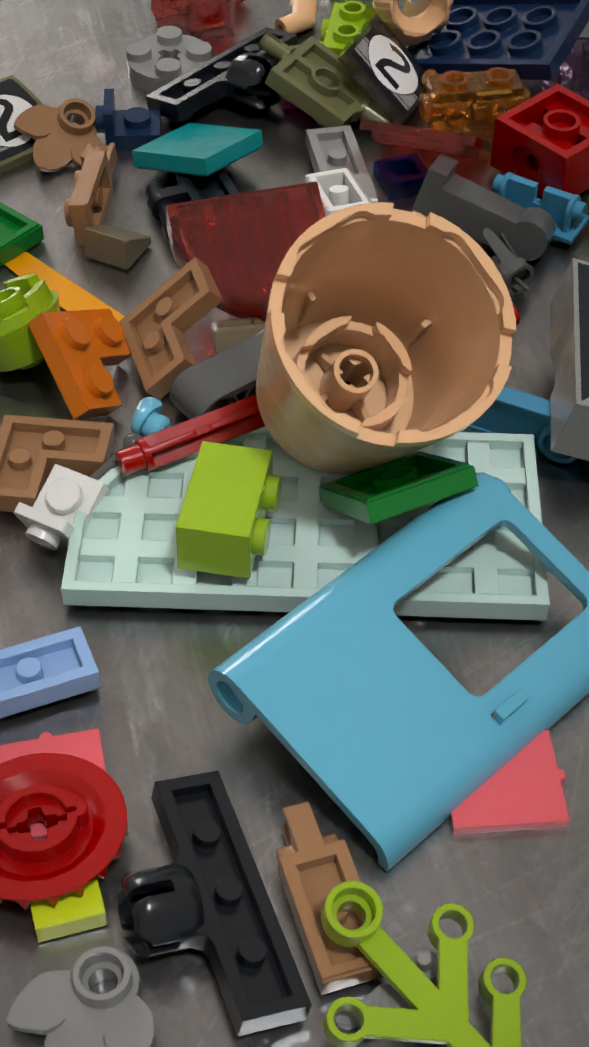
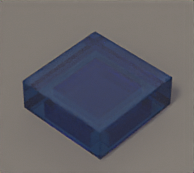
(400, 175)

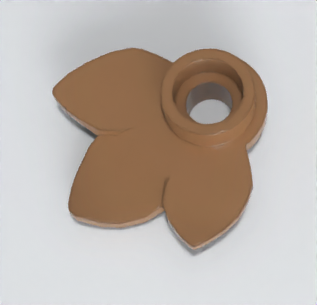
(57, 138)

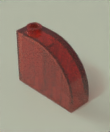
(243, 239)

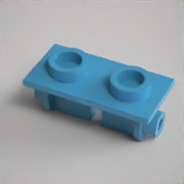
(564, 207)

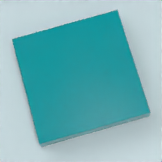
(197, 149)

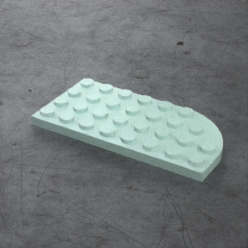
(132, 560)

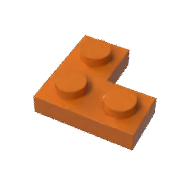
(76, 351)

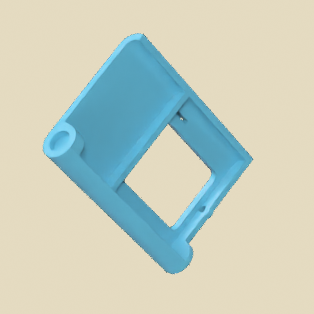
(376, 708)

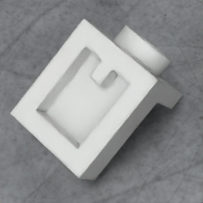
(56, 505)

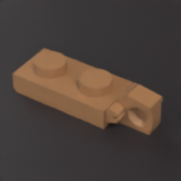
(91, 189)
(308, 872)

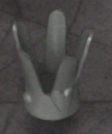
(514, 270)

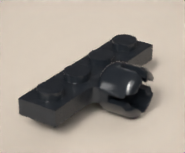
(233, 73)
(214, 905)

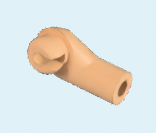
(301, 19)

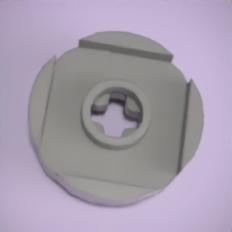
(164, 57)

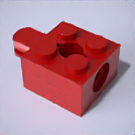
(545, 140)

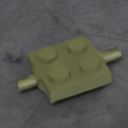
(318, 83)

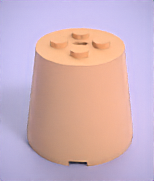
(400, 314)

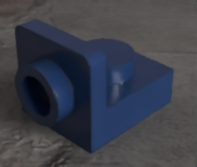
(126, 127)

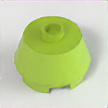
(19, 304)

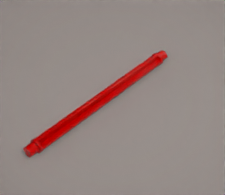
(186, 437)

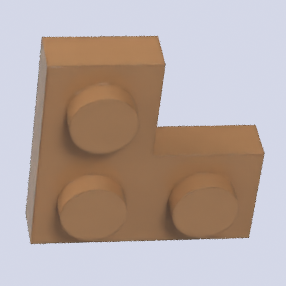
(159, 323)
(36, 444)

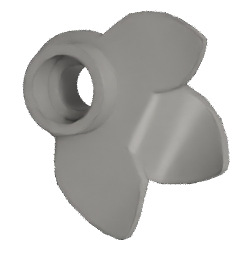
(73, 1016)

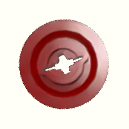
(82, 820)

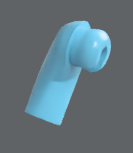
(149, 417)

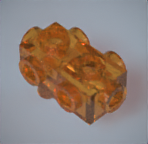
(469, 99)

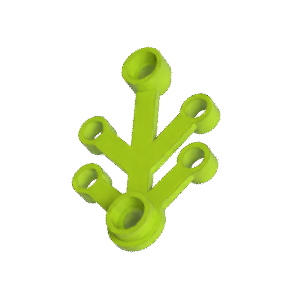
(438, 1012)

